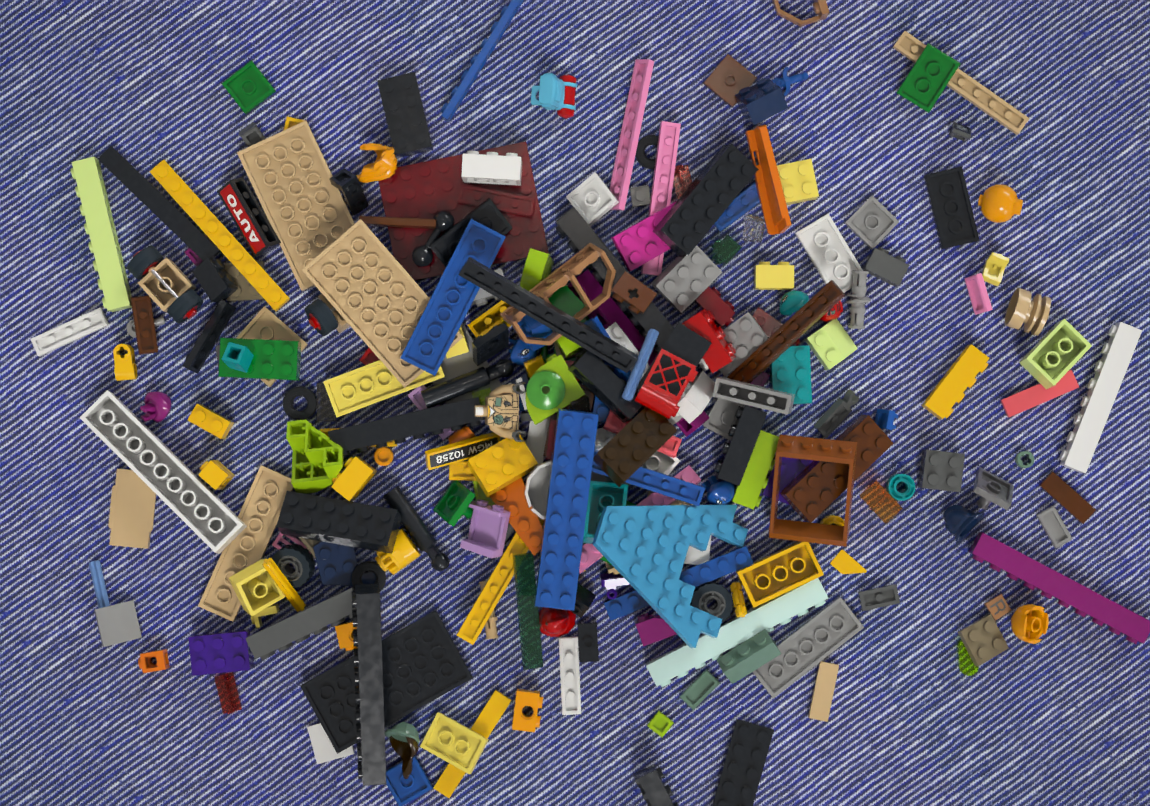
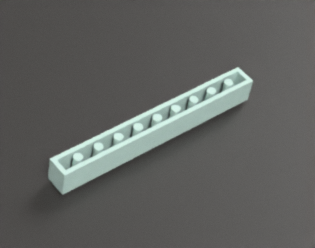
(736, 631)

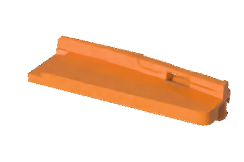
(768, 181)

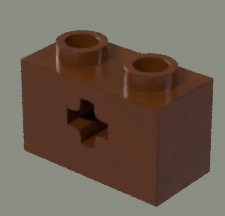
(630, 283)

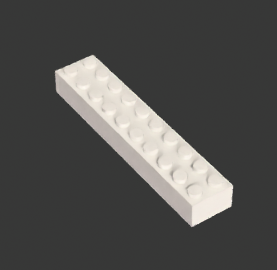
(163, 472)

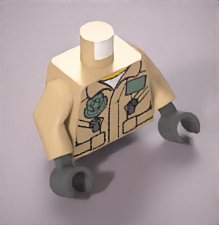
(502, 411)

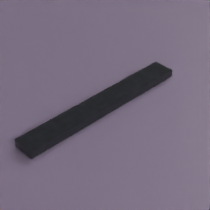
(158, 204)

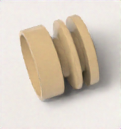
(1031, 313)

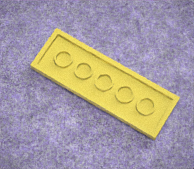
(368, 386)

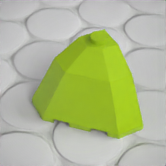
(314, 457)

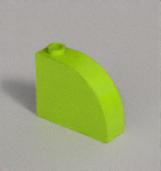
(536, 269)
(573, 389)

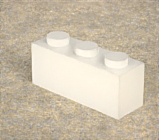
(696, 397)

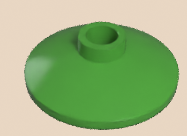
(551, 399)

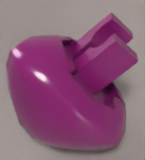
(156, 406)

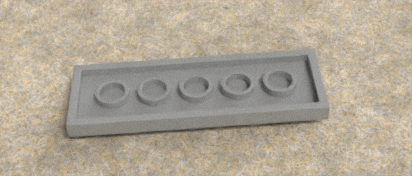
(809, 646)

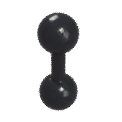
(422, 254)

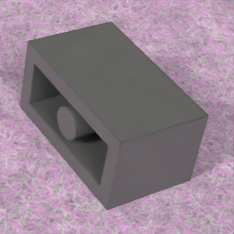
(886, 267)

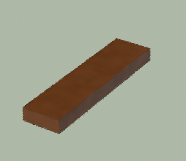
(399, 222)

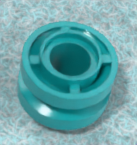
(909, 487)

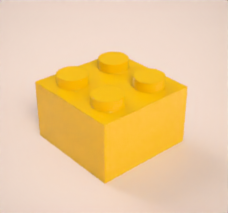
(353, 478)

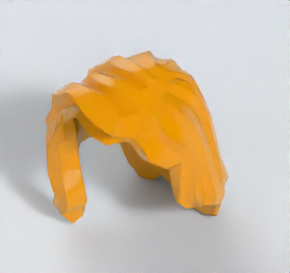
(384, 165)

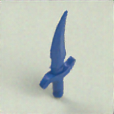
(785, 81)

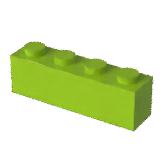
(756, 471)

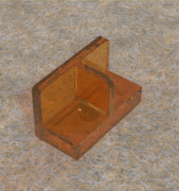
(880, 501)

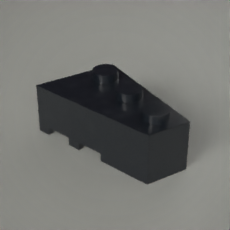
(653, 788)

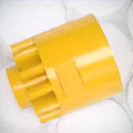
(403, 554)

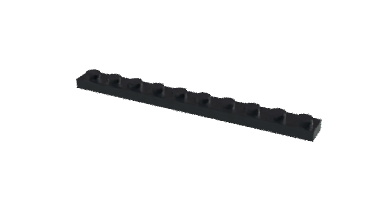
(548, 314)

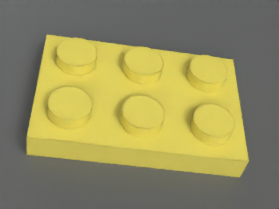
(454, 743)

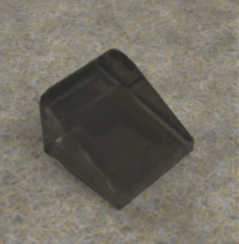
(581, 404)

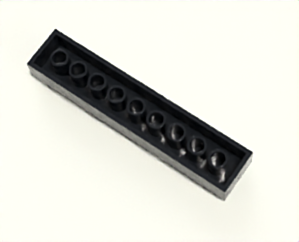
(579, 234)
(369, 676)

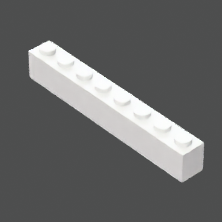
(1100, 397)

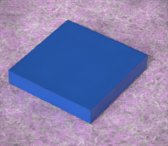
(407, 789)

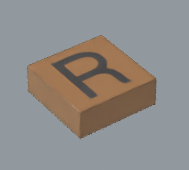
(997, 606)

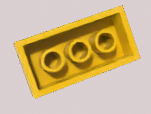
(779, 573)

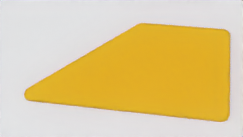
(846, 564)

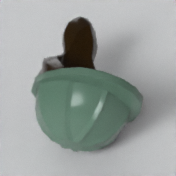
(405, 742)

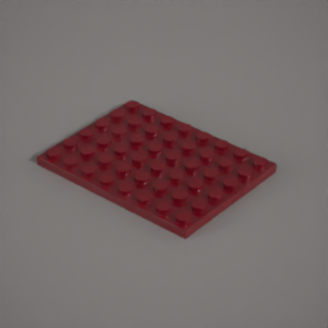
(434, 186)

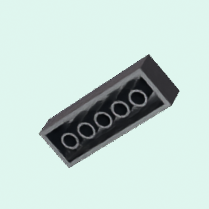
(705, 200)
(339, 522)

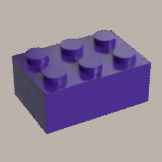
(220, 652)

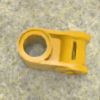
(125, 365)

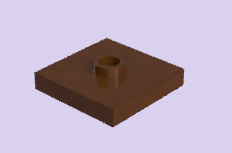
(729, 79)

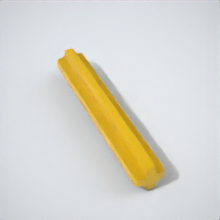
(283, 584)

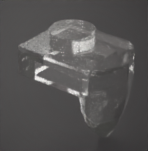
(753, 228)

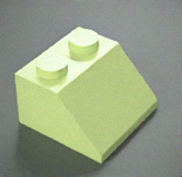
(831, 344)

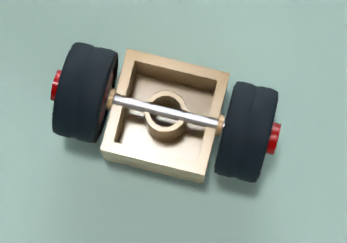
(165, 284)
(325, 317)

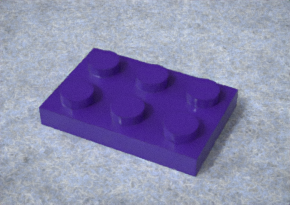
(789, 471)

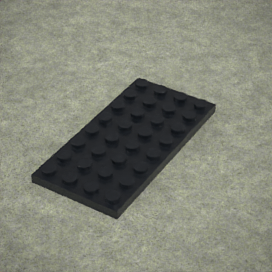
(417, 669)

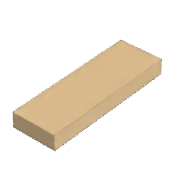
(823, 691)

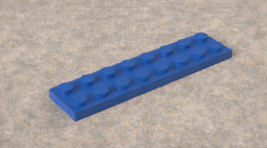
(450, 300)

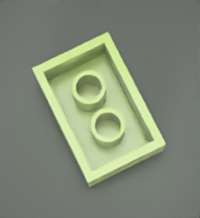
(1055, 354)

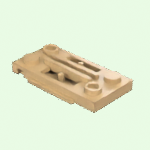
(131, 511)

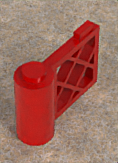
(659, 399)

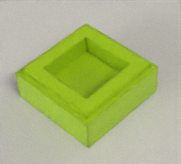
(660, 724)

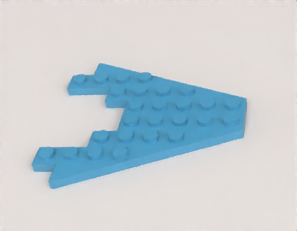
(650, 551)

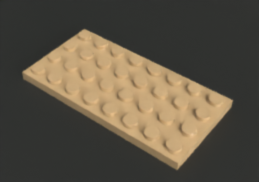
(297, 195)
(372, 295)

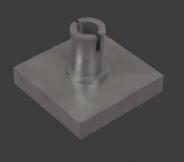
(992, 489)

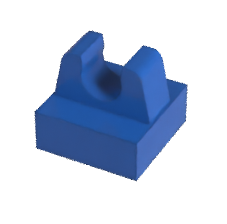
(885, 419)

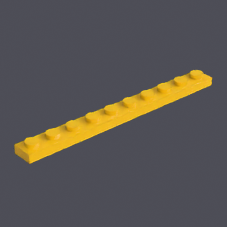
(220, 235)

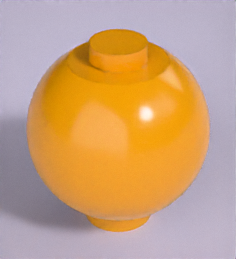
(1000, 203)

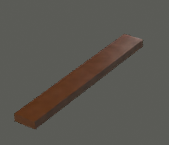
(788, 333)

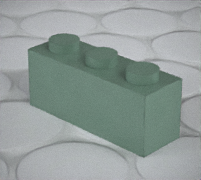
(748, 656)

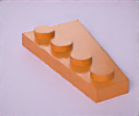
(521, 517)

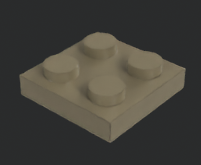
(245, 290)
(983, 640)

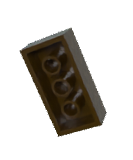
(634, 445)

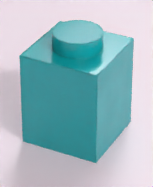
(237, 357)

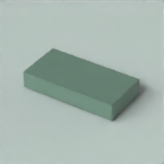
(699, 689)

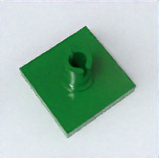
(455, 503)

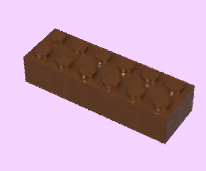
(825, 481)

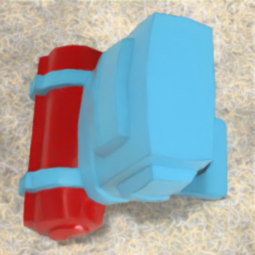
(556, 94)

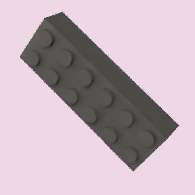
(301, 625)

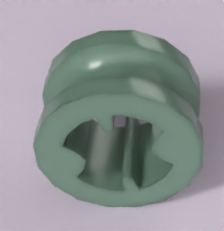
(1029, 456)

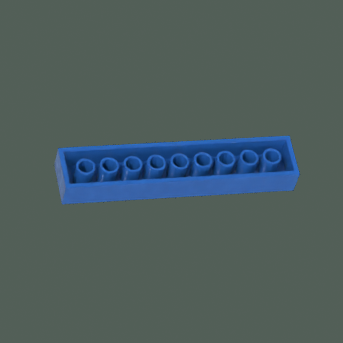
(566, 509)

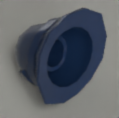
(960, 521)

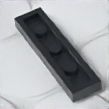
(209, 336)

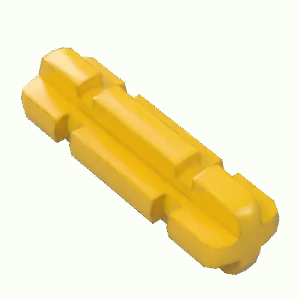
(738, 599)

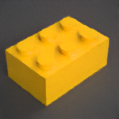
(501, 465)

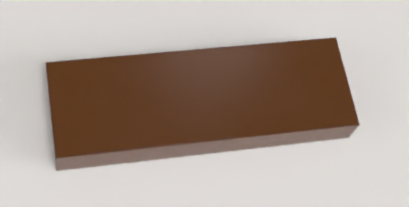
(144, 325)
(1067, 497)

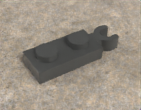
(836, 414)

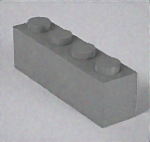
(753, 395)

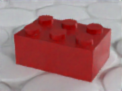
(719, 352)

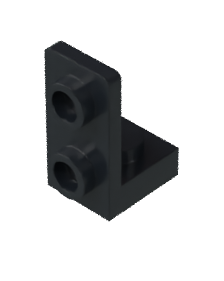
(351, 189)

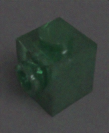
(724, 250)

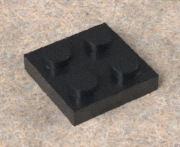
(490, 344)

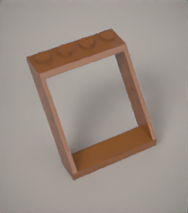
(818, 450)

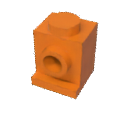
(146, 664)

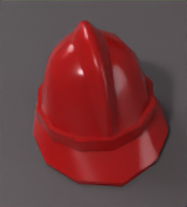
(556, 621)

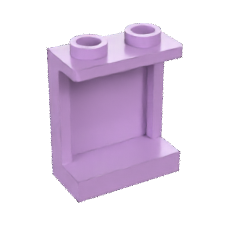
(487, 529)

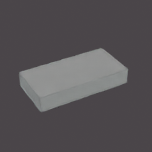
(1054, 526)

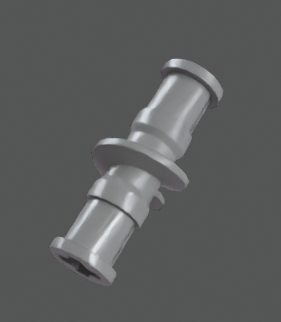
(858, 299)

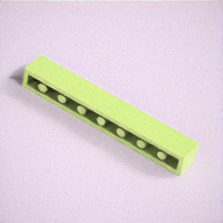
(102, 234)

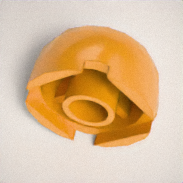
(1029, 623)

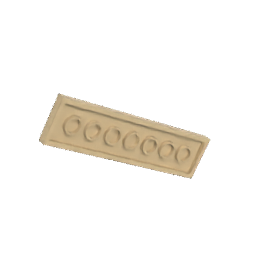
(260, 516)

